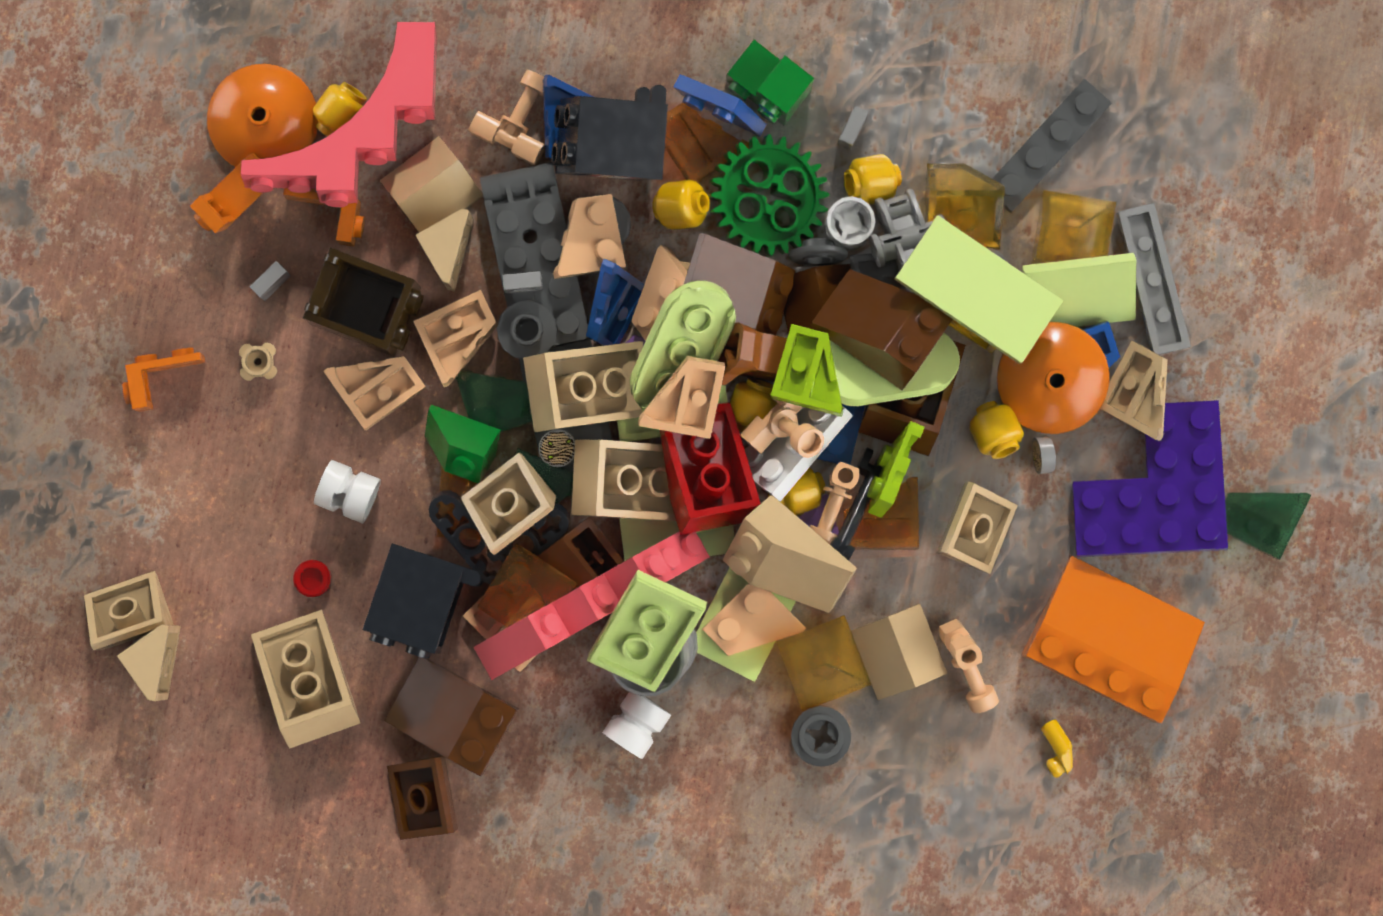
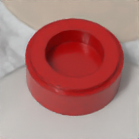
(312, 578)

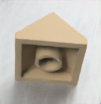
(431, 185)
(446, 245)
(508, 502)
(977, 527)
(126, 611)
(899, 652)
(152, 661)

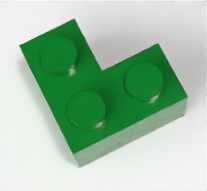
(769, 82)

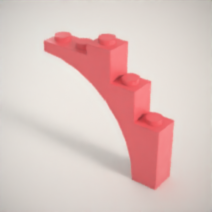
(370, 136)
(586, 604)

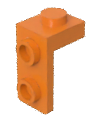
(225, 202)
(350, 222)
(137, 388)

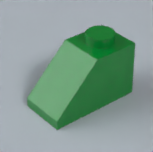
(461, 443)

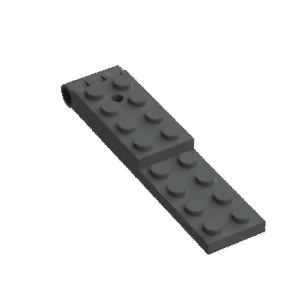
(524, 203)

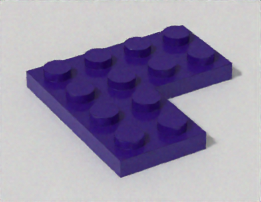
(1171, 509)

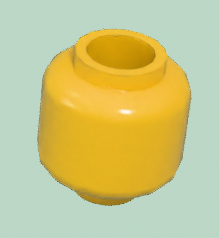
(337, 107)
(872, 178)
(681, 205)
(751, 400)
(996, 430)
(805, 493)

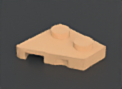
(663, 278)
(376, 387)
(687, 399)

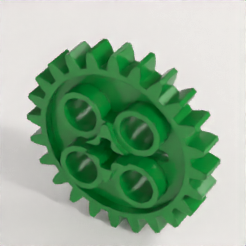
(775, 163)

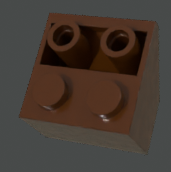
(582, 553)

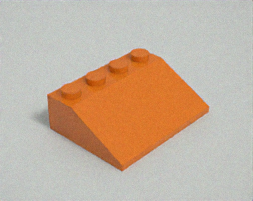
(1114, 640)

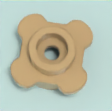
(250, 354)

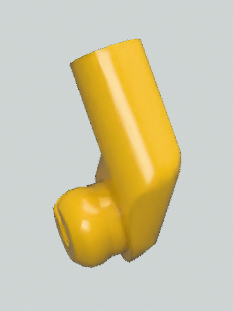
(1062, 748)

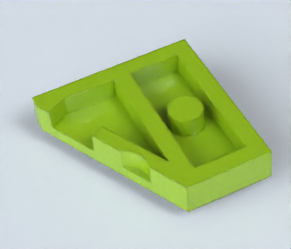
(808, 372)
(894, 466)

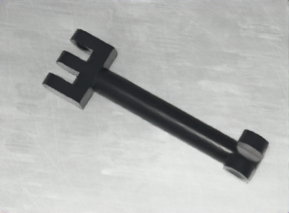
(842, 541)

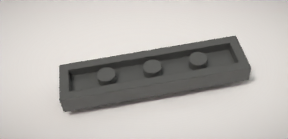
(1050, 143)

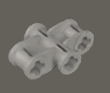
(902, 227)

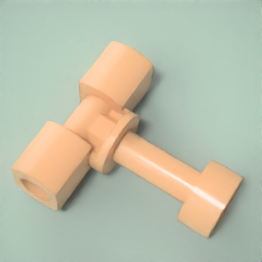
(510, 130)
(782, 423)
(842, 480)
(966, 656)

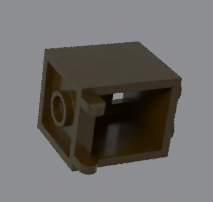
(355, 299)

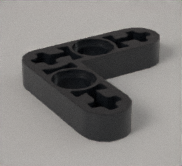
(445, 521)

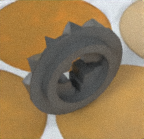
(828, 752)

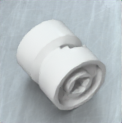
(849, 223)
(347, 491)
(636, 724)

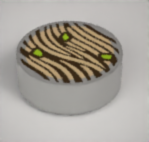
(557, 448)
(1043, 454)

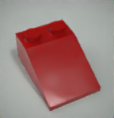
(709, 477)

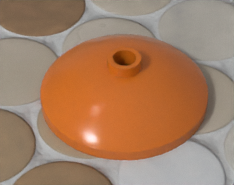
(288, 117)
(1061, 408)

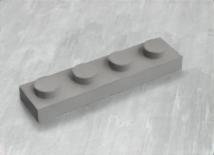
(1154, 279)

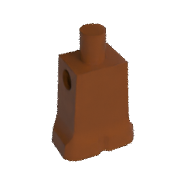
(751, 354)

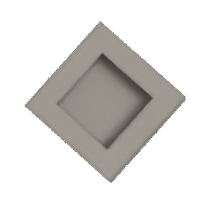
(852, 128)
(270, 281)
(522, 282)

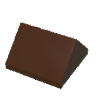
(810, 293)
(422, 798)

